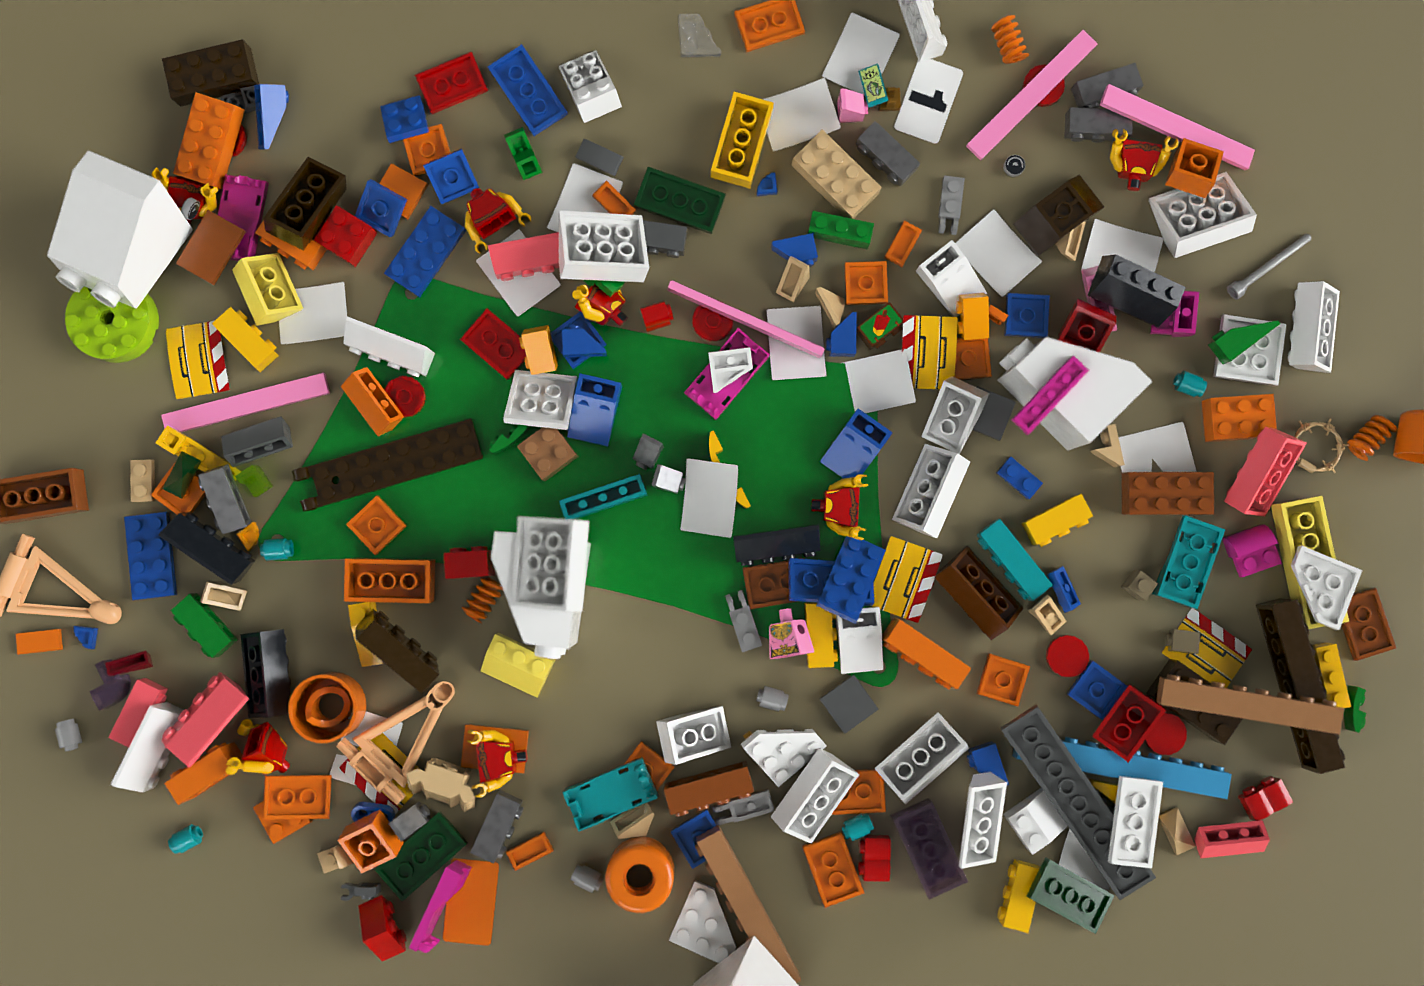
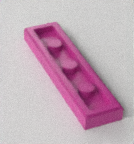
(1050, 395)

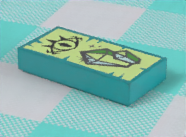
(873, 85)

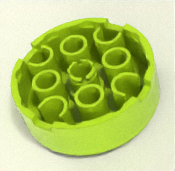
(118, 341)

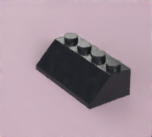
(1135, 290)
(777, 544)
(207, 547)
(266, 673)

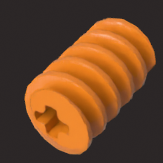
(1008, 41)
(1369, 435)
(483, 599)

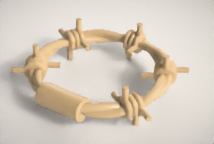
(1339, 447)

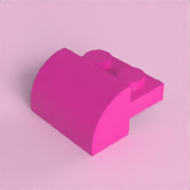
(1183, 320)
(1252, 550)

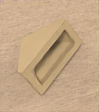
(1070, 243)
(793, 279)
(832, 305)
(223, 595)
(633, 822)
(1176, 831)

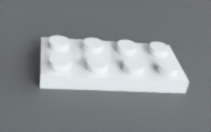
(1135, 822)

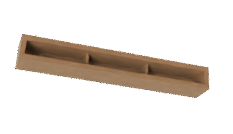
(1250, 705)
(742, 896)

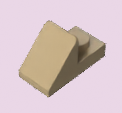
(1112, 452)
(1048, 614)
(334, 858)

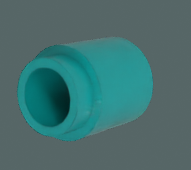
(1189, 384)
(277, 549)
(857, 827)
(185, 839)

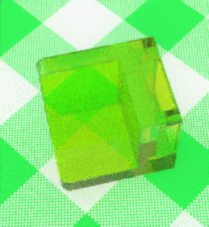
(255, 480)

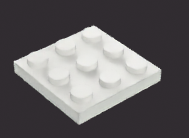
(1259, 362)
(540, 400)

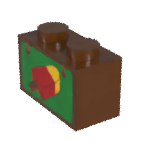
(879, 326)

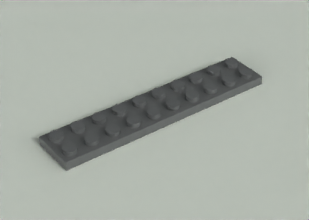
(1072, 796)

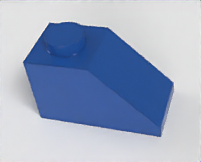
(799, 247)
(843, 338)
(579, 343)
(987, 759)

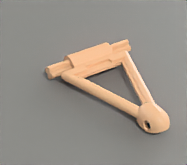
(18, 577)
(375, 764)

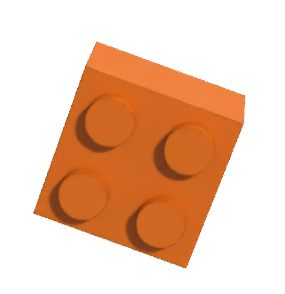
(1194, 168)
(370, 841)

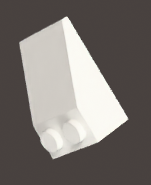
(954, 414)
(693, 735)
(1035, 821)

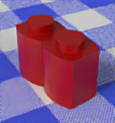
(656, 316)
(1265, 798)
(875, 858)

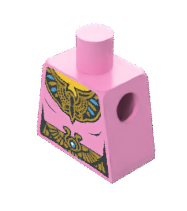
(789, 637)

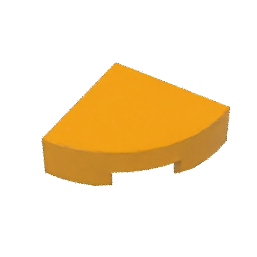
(249, 536)

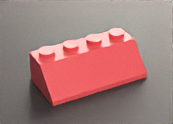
(525, 256)
(1264, 472)
(204, 718)

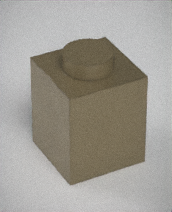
(1139, 585)
(1183, 641)

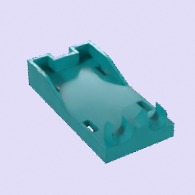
(1189, 562)
(610, 794)

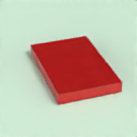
(451, 83)
(495, 344)

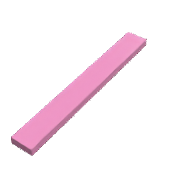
(1031, 95)
(1174, 125)
(745, 319)
(247, 403)

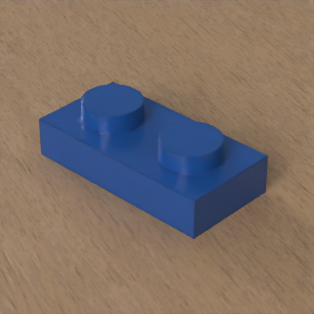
(1019, 478)
(1064, 590)

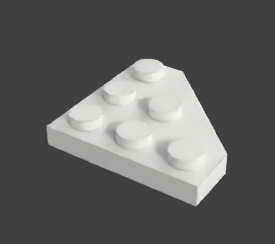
(1325, 585)
(783, 751)
(703, 925)

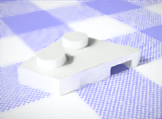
(728, 366)

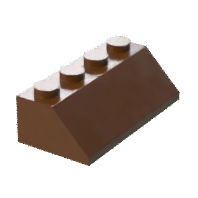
(979, 593)

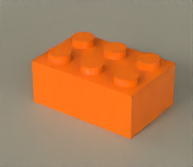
(1237, 417)
(203, 774)

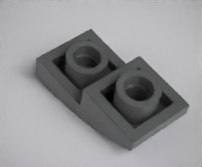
(243, 99)
(599, 157)

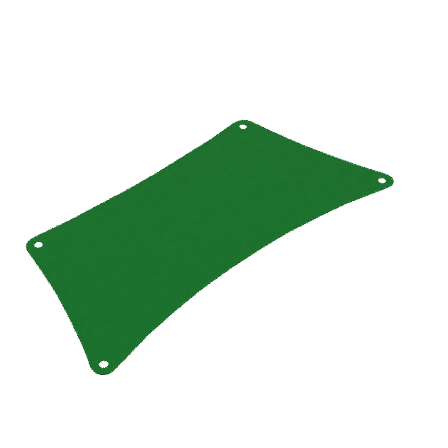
(637, 548)

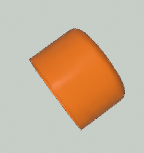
(1410, 437)
(307, 716)
(648, 853)

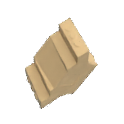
(443, 783)

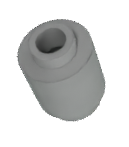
(772, 699)
(68, 734)
(587, 878)

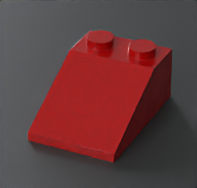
(1129, 722)

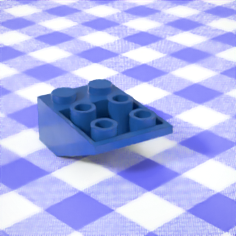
(594, 409)
(856, 445)

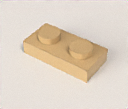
(142, 480)

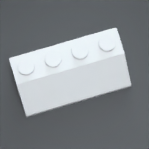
(1313, 326)
(387, 347)
(931, 490)
(147, 751)
(922, 758)
(814, 796)
(982, 820)

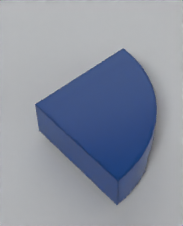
(767, 185)
(86, 636)

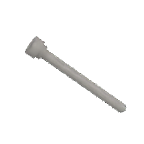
(1238, 288)

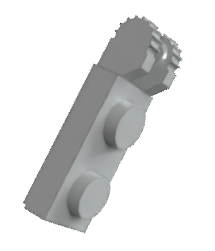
(950, 202)
(744, 624)
(746, 808)

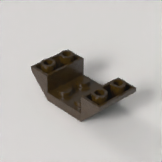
(1058, 214)

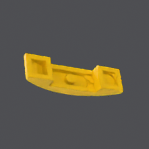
(176, 442)
(715, 448)

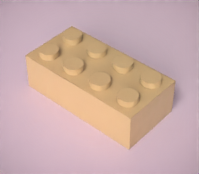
(836, 175)

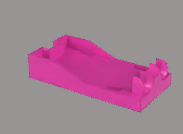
(243, 210)
(703, 393)
(449, 884)

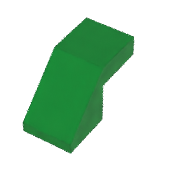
(523, 153)

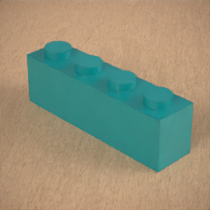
(603, 498)
(1014, 560)

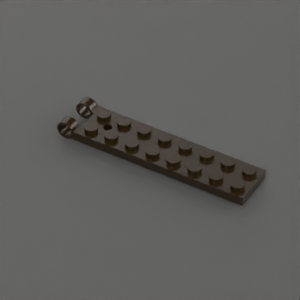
(391, 464)

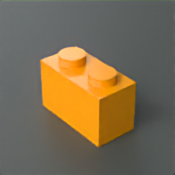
(973, 315)
(539, 350)

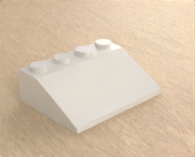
(923, 28)
(1198, 222)
(602, 247)
(550, 563)

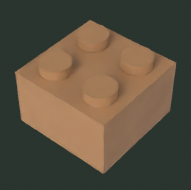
(547, 452)

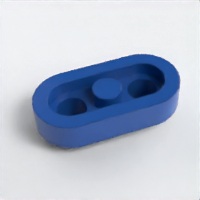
(370, 808)

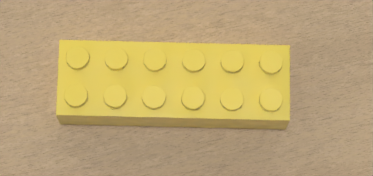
(1306, 525)

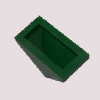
(181, 474)

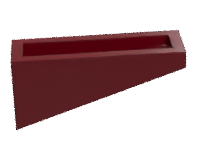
(129, 663)

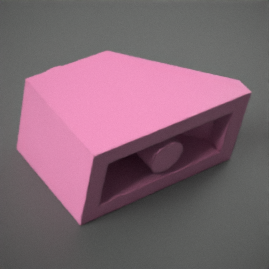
(851, 106)

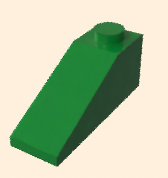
(1235, 341)

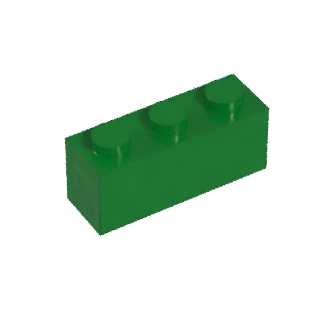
(841, 230)
(203, 625)

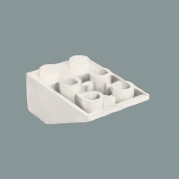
(590, 86)
(949, 276)
(860, 642)

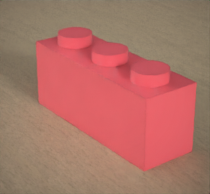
(141, 697)
(1231, 839)

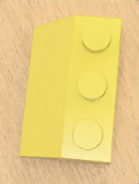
(267, 288)
(516, 665)

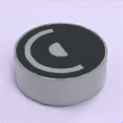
(1014, 165)
(190, 208)

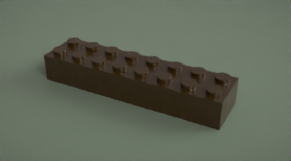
(1299, 676)

